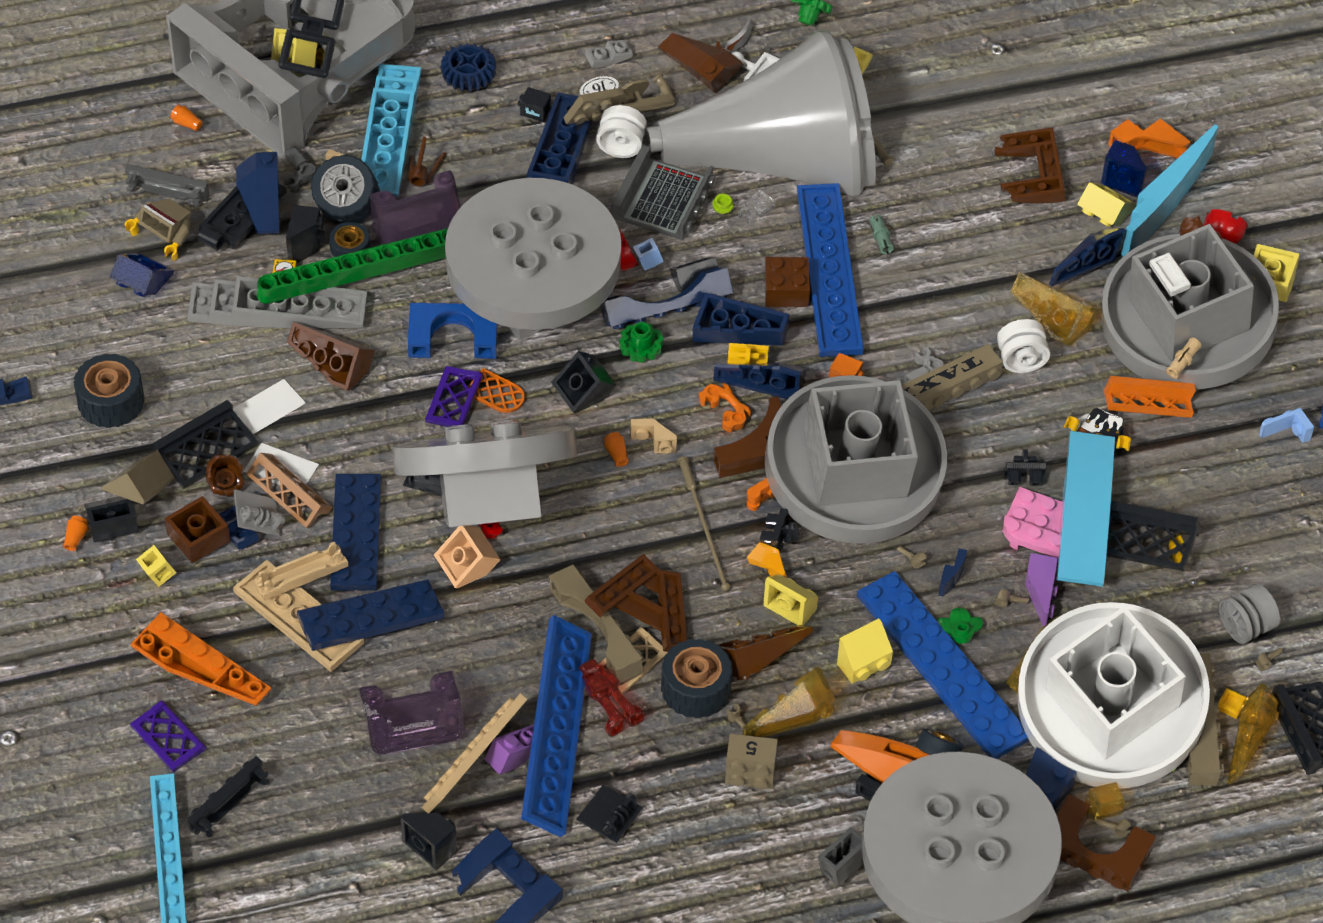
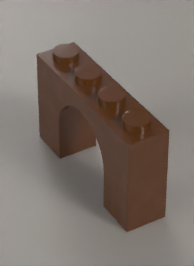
(1116, 868)

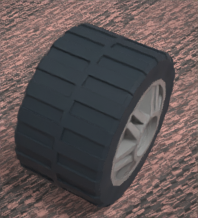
(344, 189)

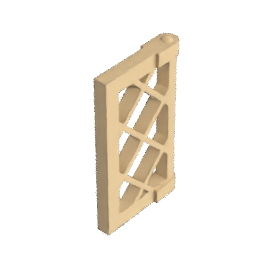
(650, 644)

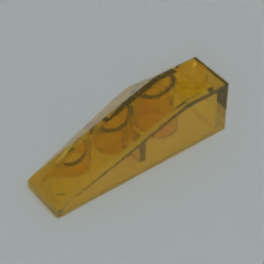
(1058, 312)
(802, 706)
(1255, 721)

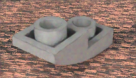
(612, 53)

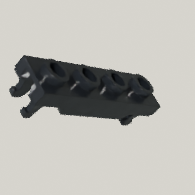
(227, 797)

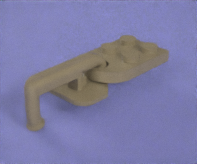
(593, 105)

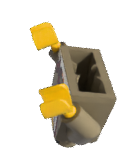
(166, 221)

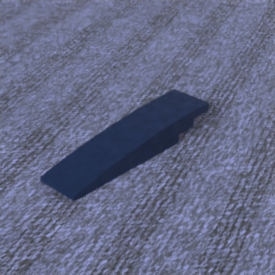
(559, 144)

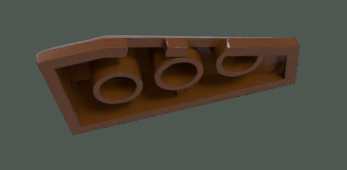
(705, 62)
(337, 358)
(754, 655)

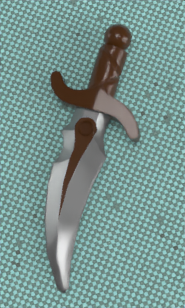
(739, 40)

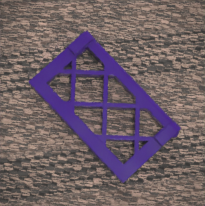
(462, 375)
(185, 754)

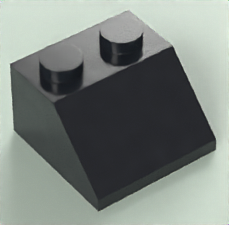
(304, 232)
(583, 382)
(429, 837)

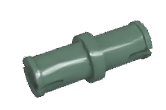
(881, 234)

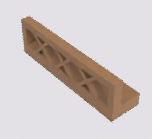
(293, 483)

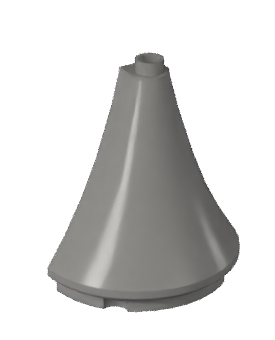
(790, 121)

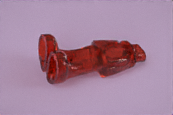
(602, 685)

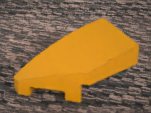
(768, 558)

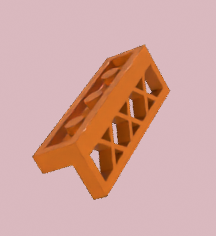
(1148, 392)

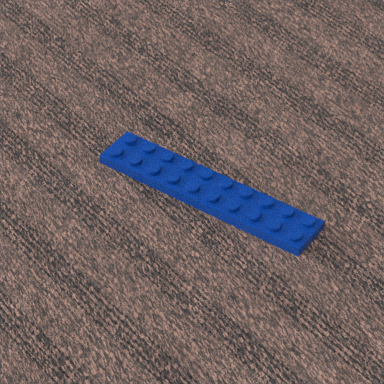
(829, 270)
(943, 665)
(556, 727)

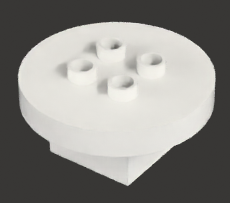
(1114, 694)

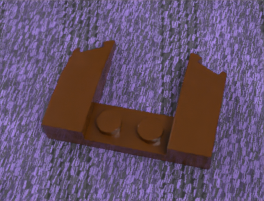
(1037, 143)

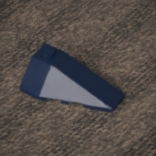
(259, 186)

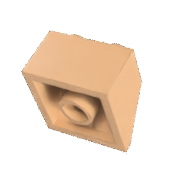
(466, 556)

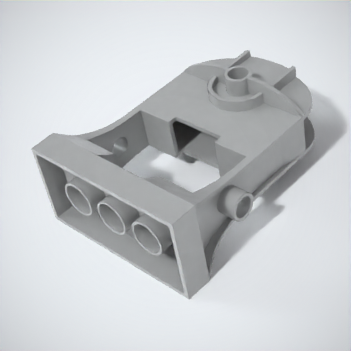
(258, 93)

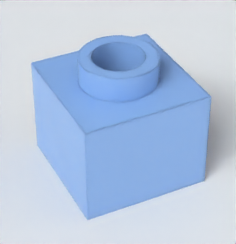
(648, 254)

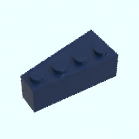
(1051, 777)

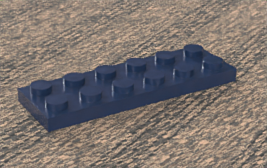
(357, 530)
(370, 614)

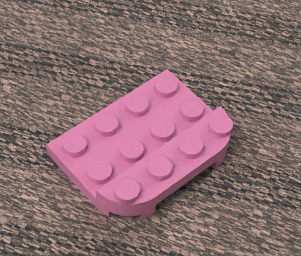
(1034, 522)

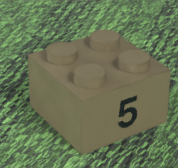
(751, 761)

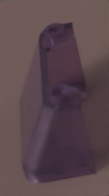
(415, 214)
(413, 719)

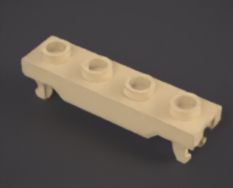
(300, 571)

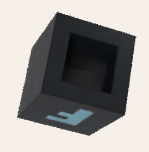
(534, 104)

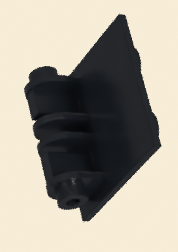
(610, 813)

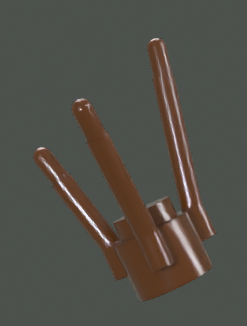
(419, 175)

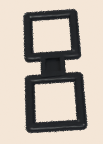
(311, 31)

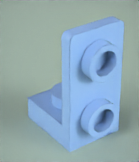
(1296, 419)

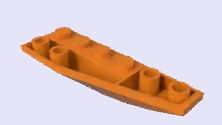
(195, 660)
(875, 754)

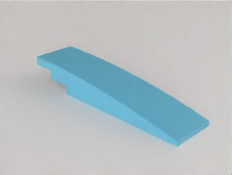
(391, 124)
(1167, 191)
(1086, 508)

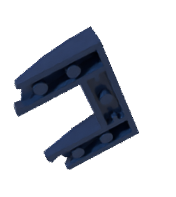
(497, 852)

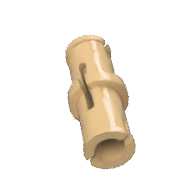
(1183, 358)

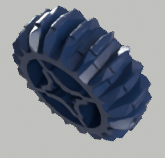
(468, 72)

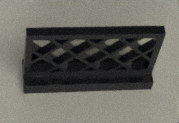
(193, 430)
(1157, 521)
(1297, 728)

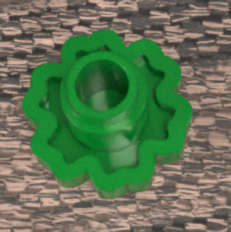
(811, 9)
(641, 342)

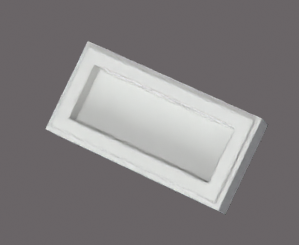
(1170, 274)

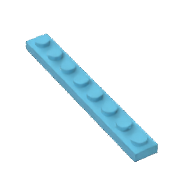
(168, 849)

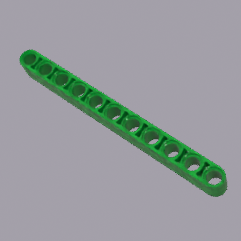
(351, 267)

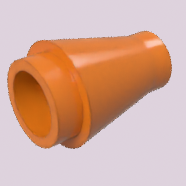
(183, 116)
(615, 446)
(75, 531)

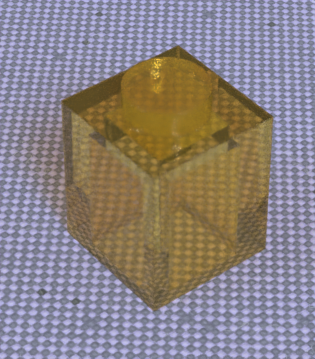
(1105, 801)

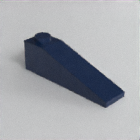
(1090, 254)
(766, 378)

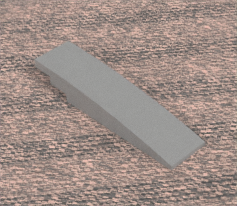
(238, 305)

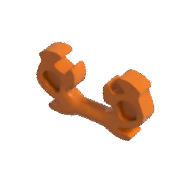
(735, 420)

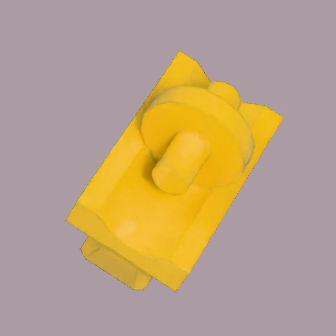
(747, 354)

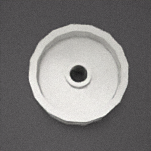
(621, 131)
(1023, 346)

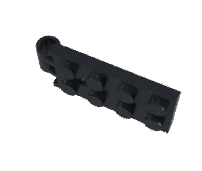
(215, 228)

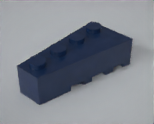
(738, 322)

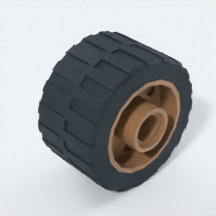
(109, 390)
(696, 678)

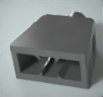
(839, 860)

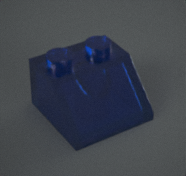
(1124, 169)
(140, 273)

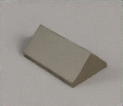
(141, 479)

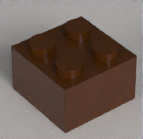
(786, 281)
(197, 529)

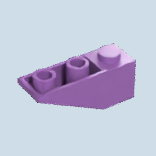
(1039, 583)
(510, 750)

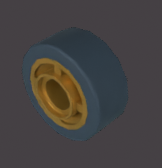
(348, 238)
(937, 742)

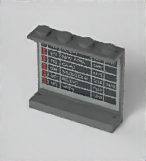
(661, 196)

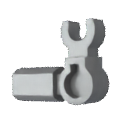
(929, 363)

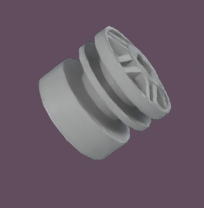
(1249, 613)

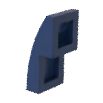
(15, 391)
(239, 536)
(952, 573)

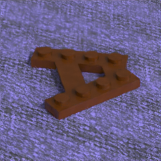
(620, 593)

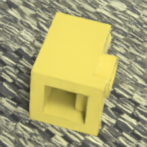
(156, 566)

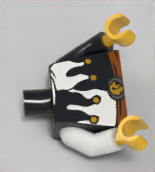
(1102, 423)

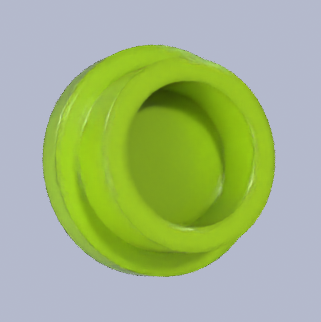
(723, 203)

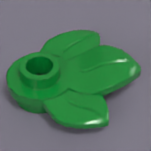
(961, 625)

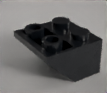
(111, 518)

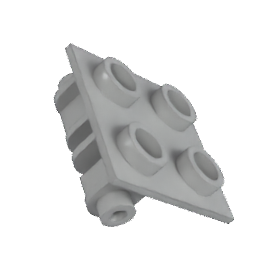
(257, 513)

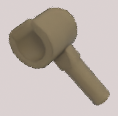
(916, 560)
(1004, 597)
(1264, 660)
(736, 716)
(1120, 830)

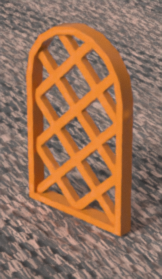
(507, 383)

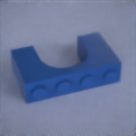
(428, 317)

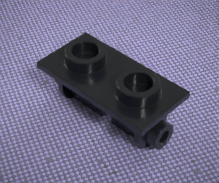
(424, 483)

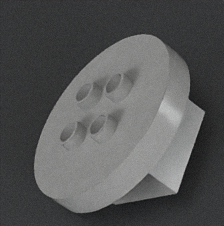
(533, 254)
(1222, 309)
(855, 459)
(487, 473)
(961, 841)

